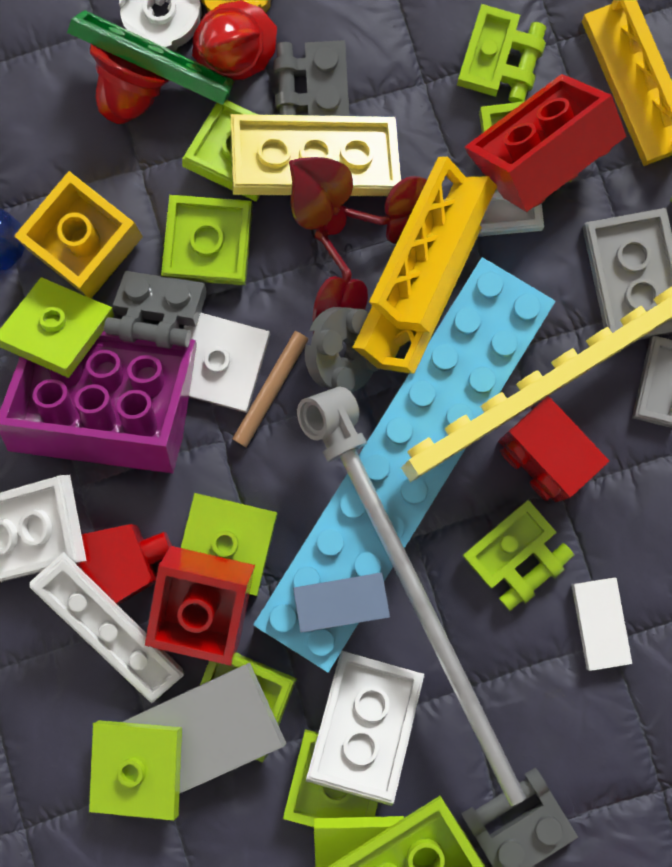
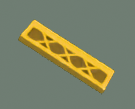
(634, 75)
(437, 253)
(381, 340)

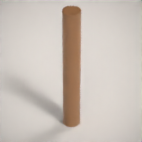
(270, 389)

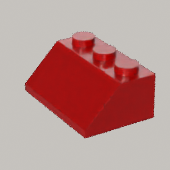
(547, 140)

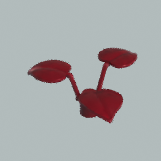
(317, 203)

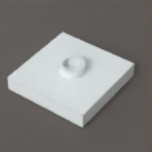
(226, 361)

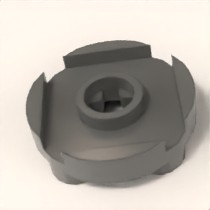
(323, 356)

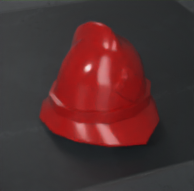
(235, 40)
(122, 87)

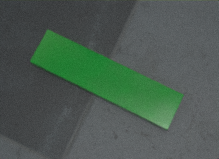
(151, 56)

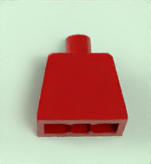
(122, 560)

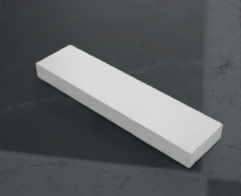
(106, 627)

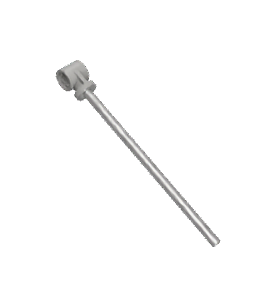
(332, 419)

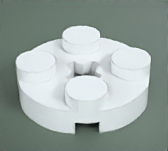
(168, 30)

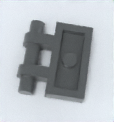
(325, 74)
(157, 299)

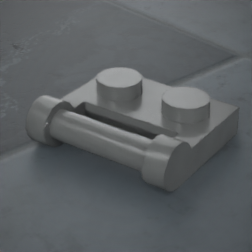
(528, 836)

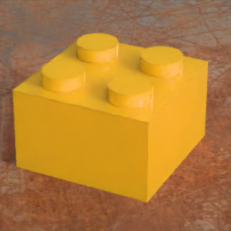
(79, 235)

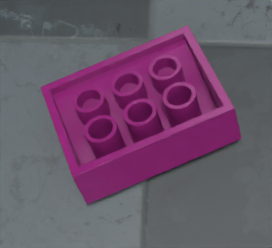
(115, 408)

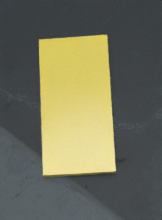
(268, 142)

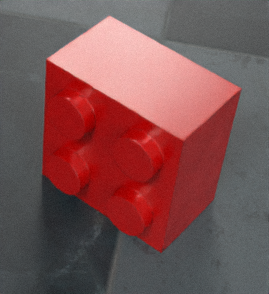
(552, 452)
(199, 605)

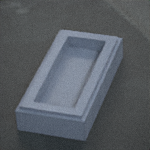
(341, 602)

